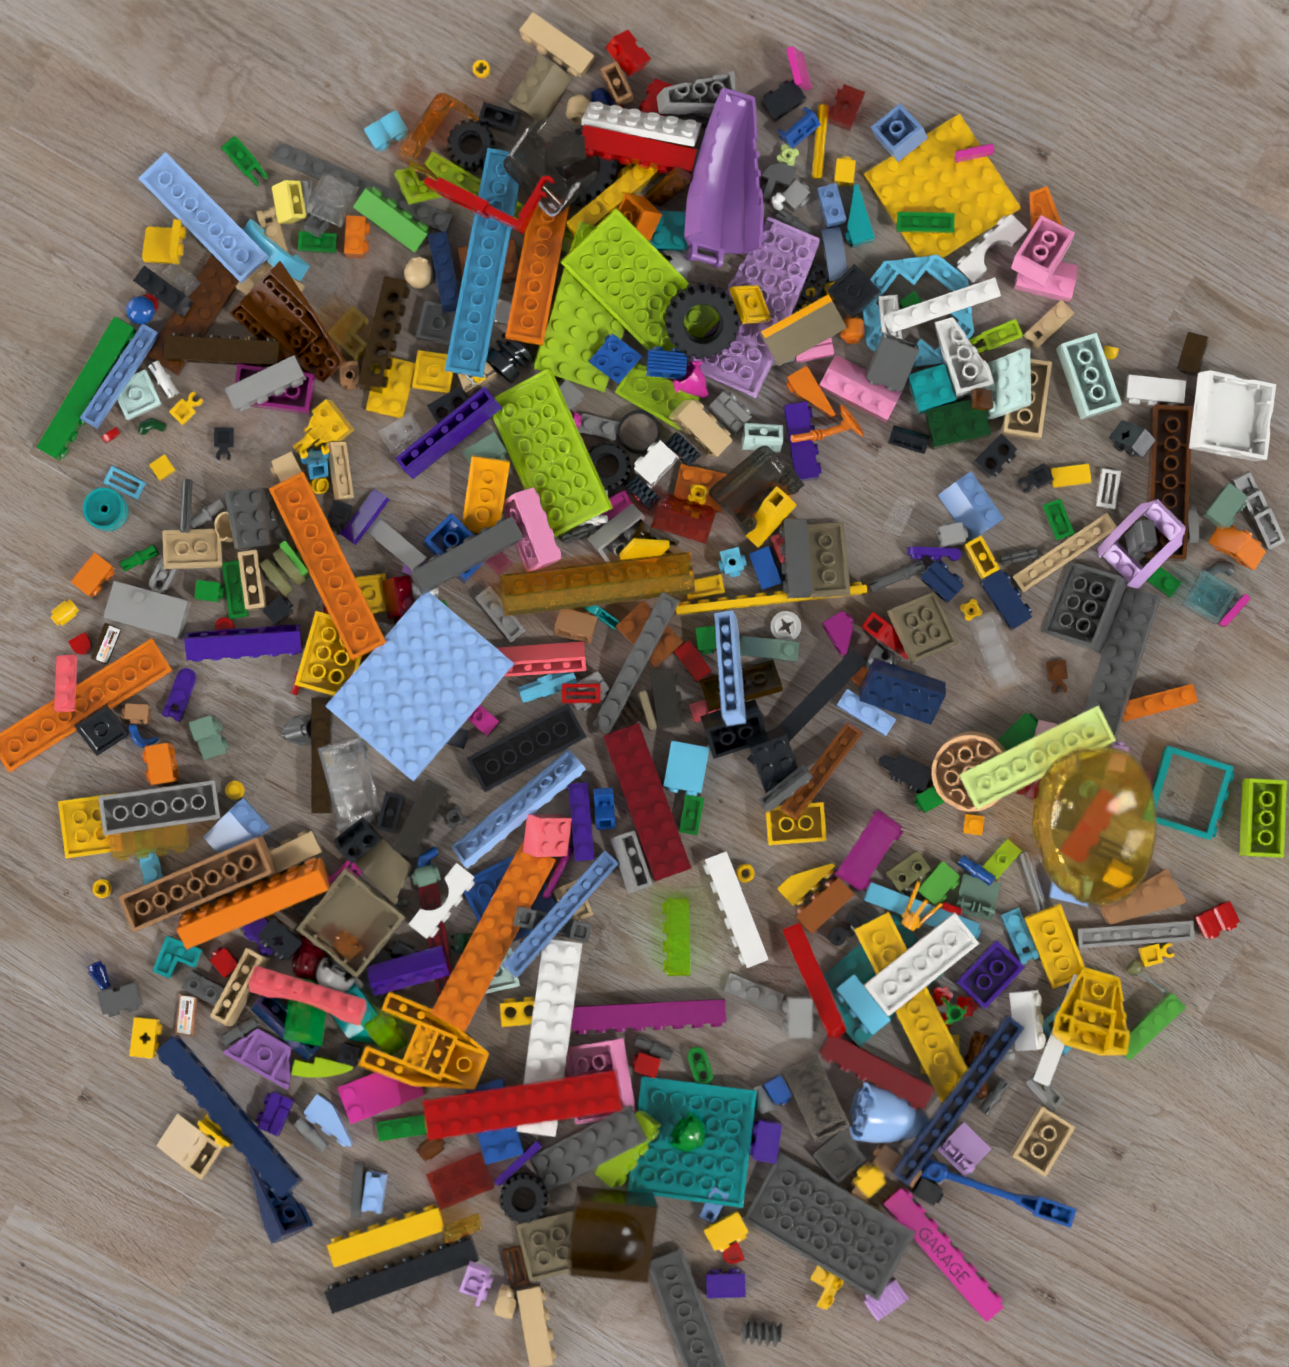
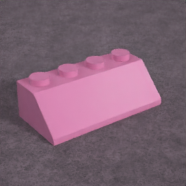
(850, 385)
(538, 542)

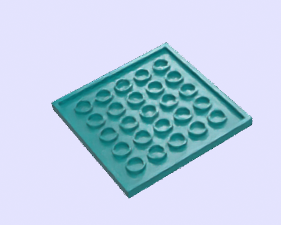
(720, 1160)

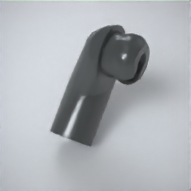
(1222, 566)

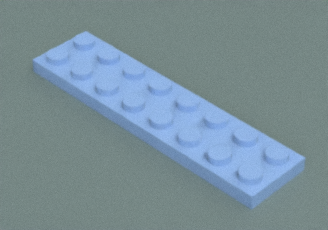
(203, 217)
(517, 807)

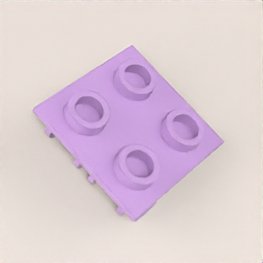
(964, 1149)

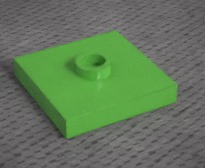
(295, 558)

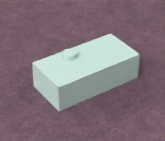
(1088, 376)

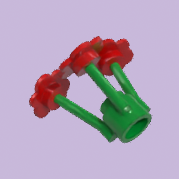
(953, 1012)

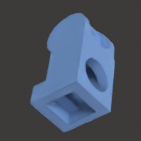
(710, 1211)

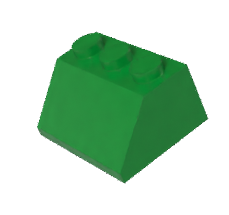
(304, 1022)

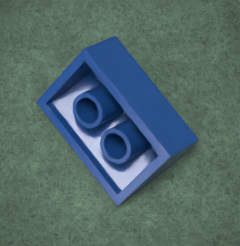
(447, 534)

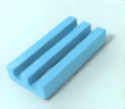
(138, 489)

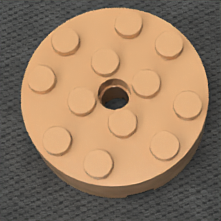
(956, 756)

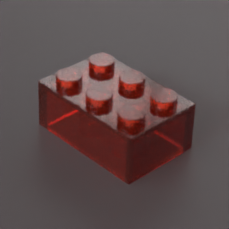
(684, 518)

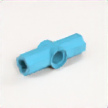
(546, 686)

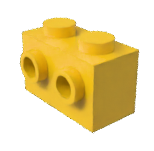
(869, 1179)

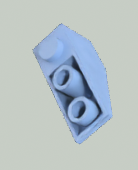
(325, 1113)

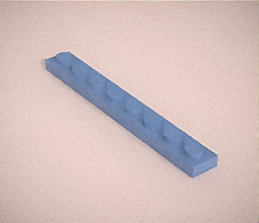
(560, 914)

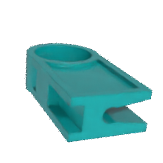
(603, 616)

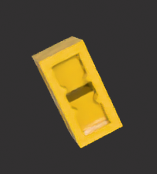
(520, 1017)

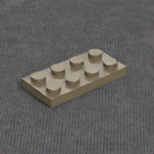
(828, 560)

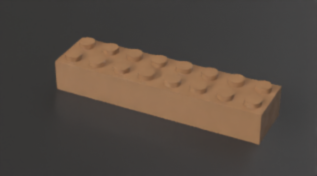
(197, 884)

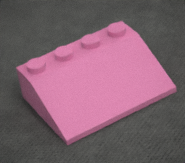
(601, 1057)

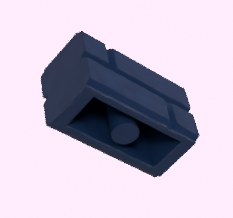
(942, 581)

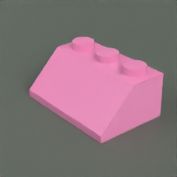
(1058, 287)

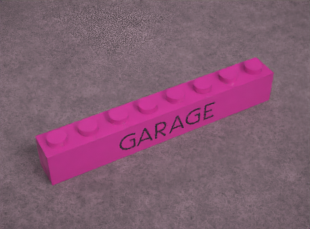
(943, 1254)

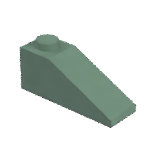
(769, 648)

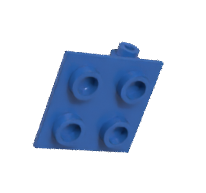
(615, 358)

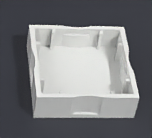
(1232, 416)

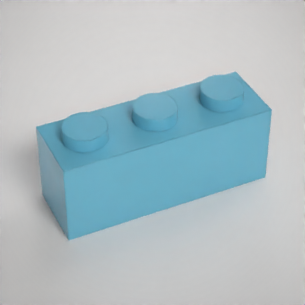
(862, 1005)

